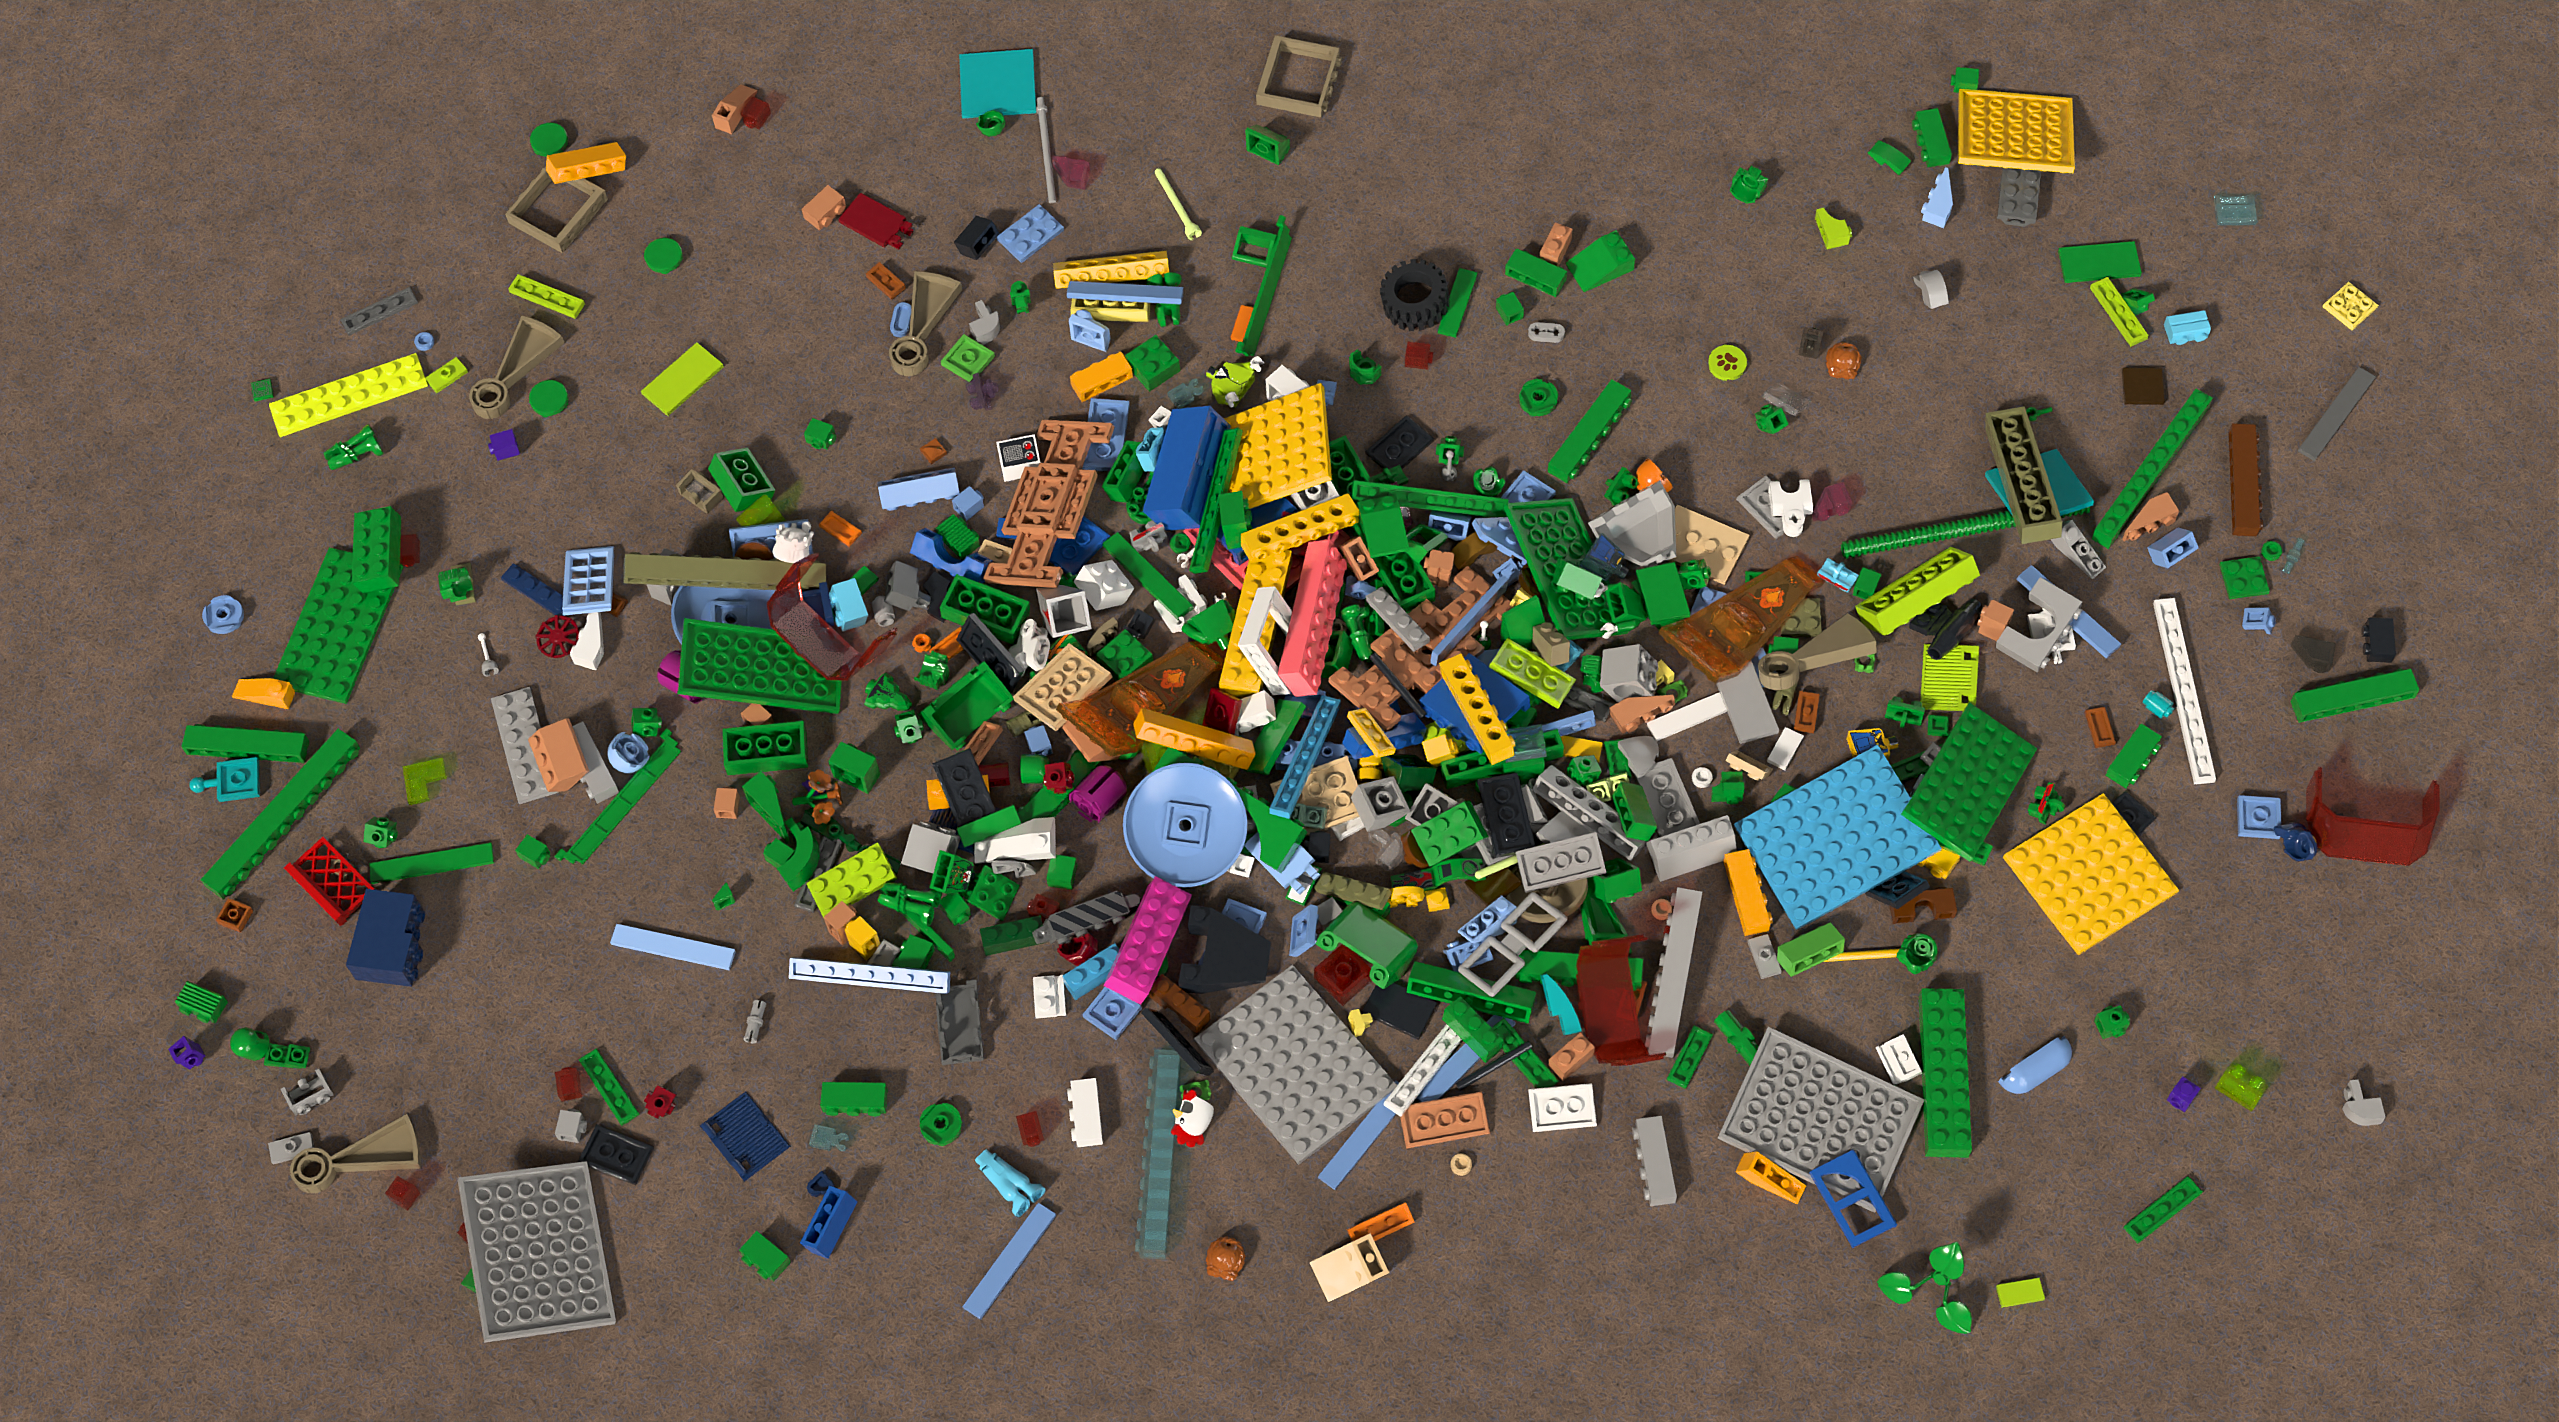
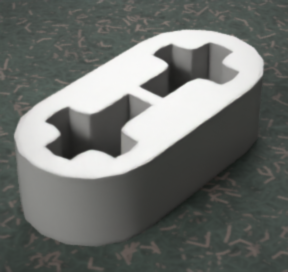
(1546, 332)

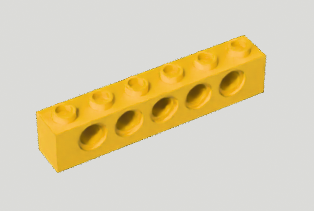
(1111, 268)
(1299, 528)
(1495, 749)

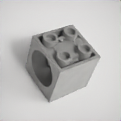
(1628, 672)
(926, 842)

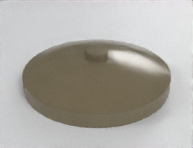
(1564, 897)

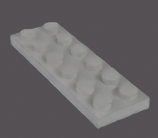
(517, 723)

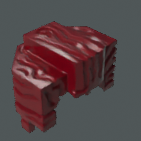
(1079, 950)

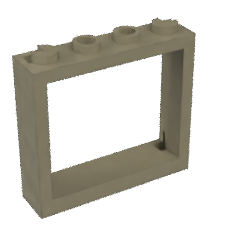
(1301, 48)
(574, 226)

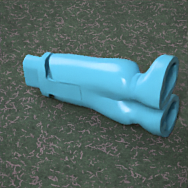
(1009, 1182)

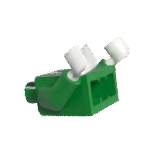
(1624, 606)
(1210, 624)

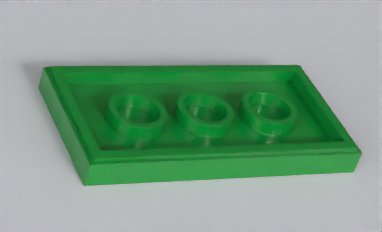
(2099, 262)
(1275, 735)

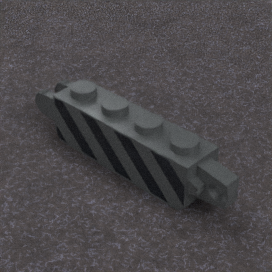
(1084, 917)

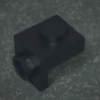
(1140, 624)

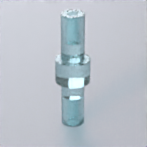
(2293, 555)

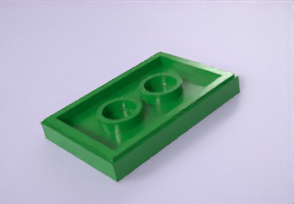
(1662, 593)

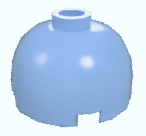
(628, 753)

